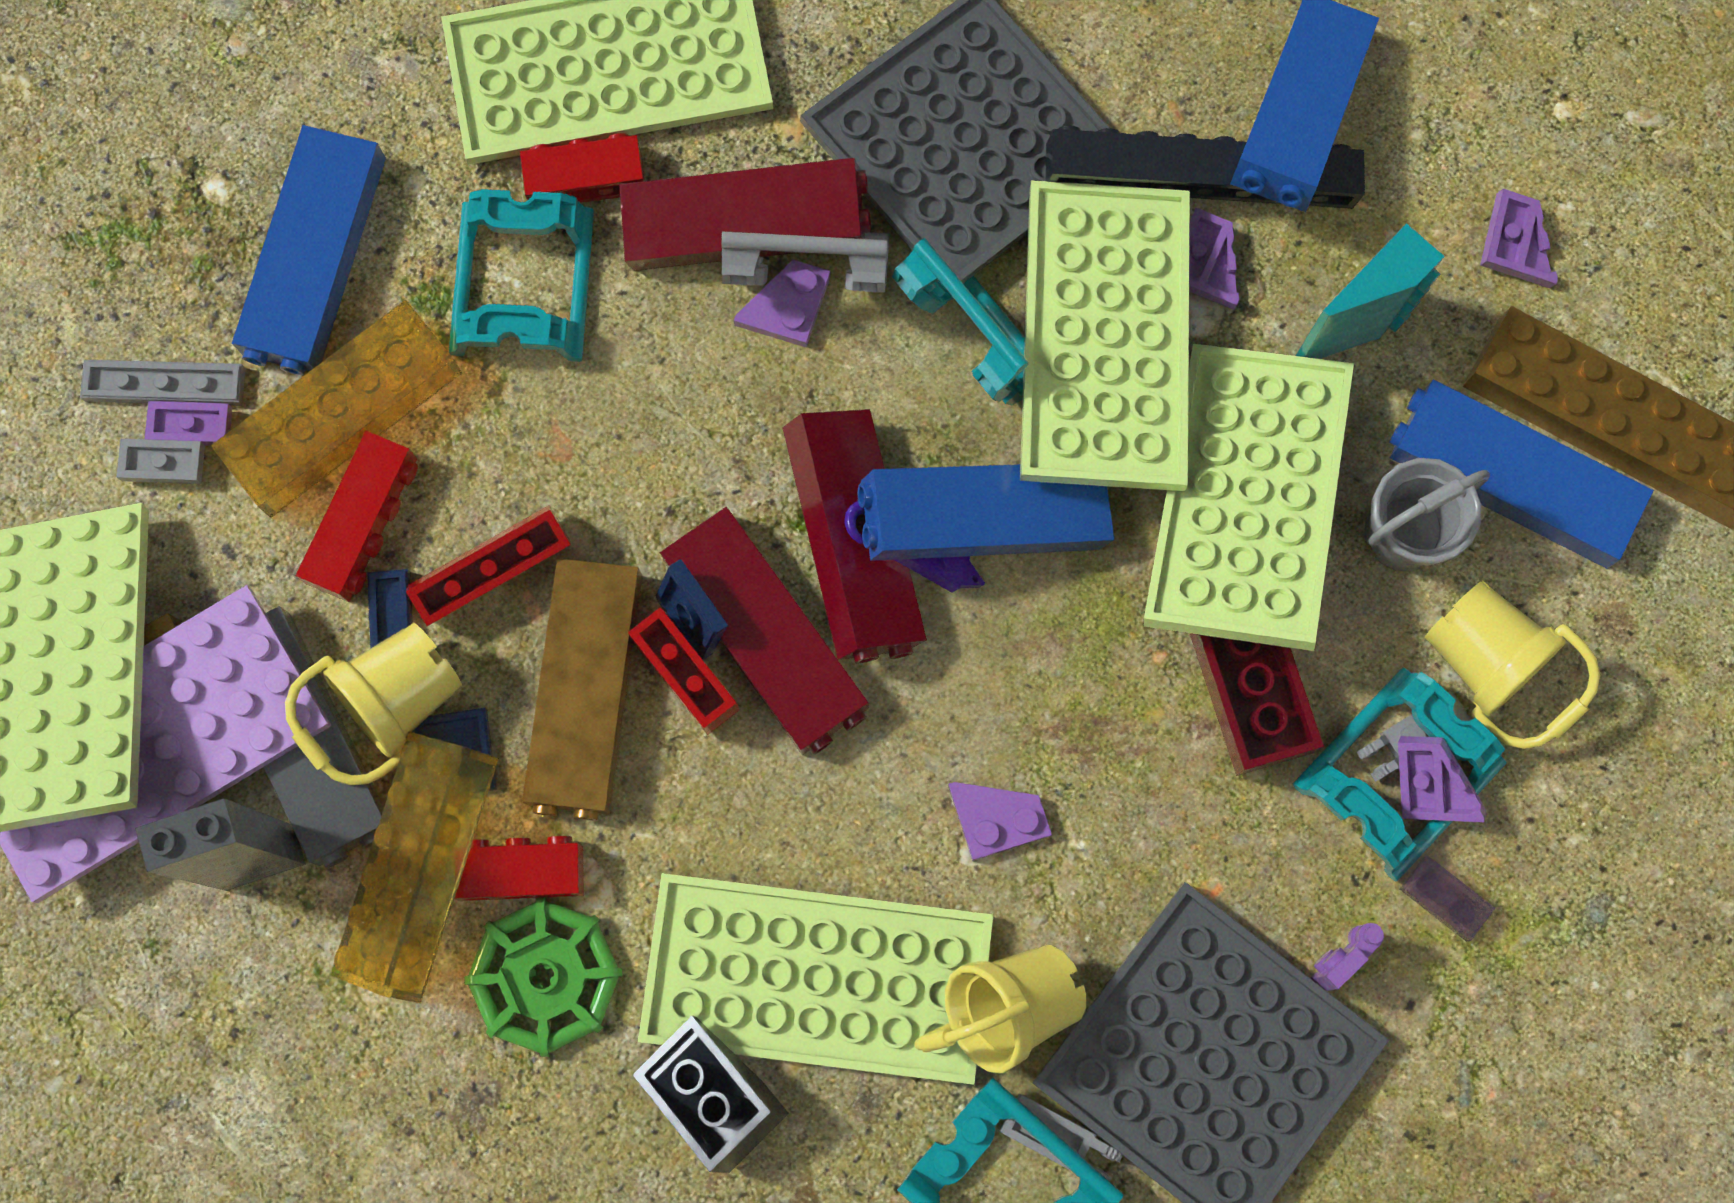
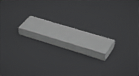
(162, 381)

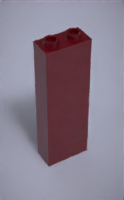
(684, 217)
(866, 601)
(770, 634)

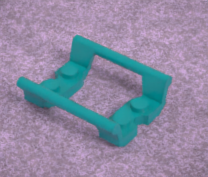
(529, 324)
(1004, 364)
(1354, 798)
(974, 1134)

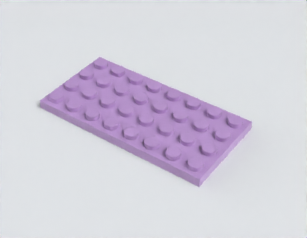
(206, 723)

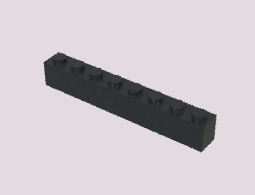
(1184, 164)

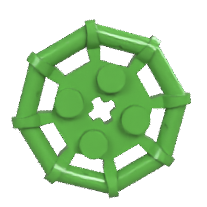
(520, 968)

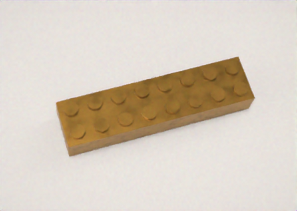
(1609, 412)

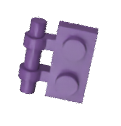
(1339, 965)

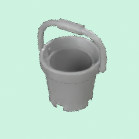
(1423, 514)

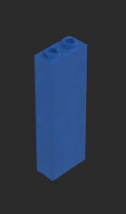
(1305, 103)
(309, 250)
(1530, 474)
(978, 513)

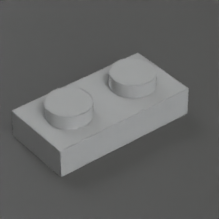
(160, 461)

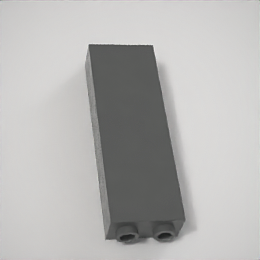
(322, 811)
(219, 845)

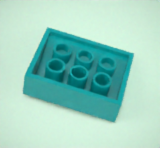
(1376, 297)

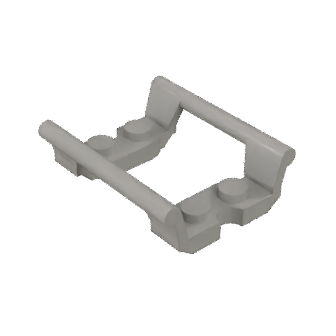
(867, 257)

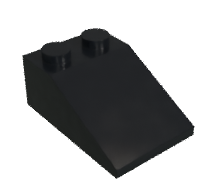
(710, 1096)

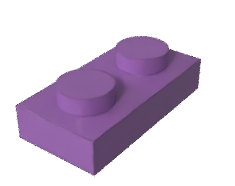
(187, 421)

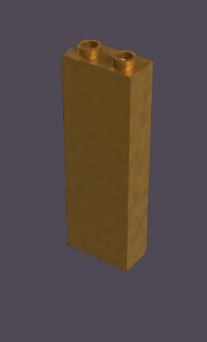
(582, 689)

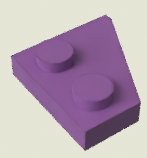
(1517, 240)
(1212, 259)
(787, 304)
(1435, 783)
(997, 818)

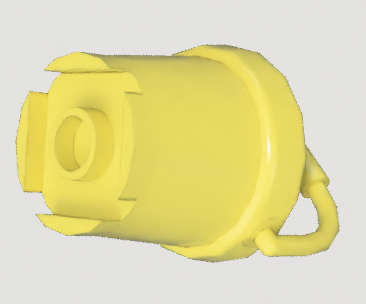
(1500, 651)
(385, 694)
(1008, 1007)

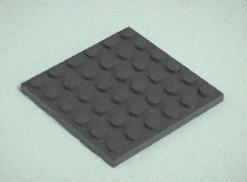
(953, 131)
(1210, 1058)

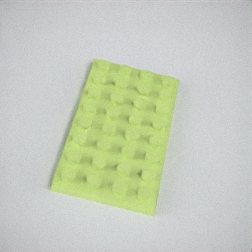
(599, 70)
(1106, 337)
(1254, 526)
(71, 665)
(809, 975)

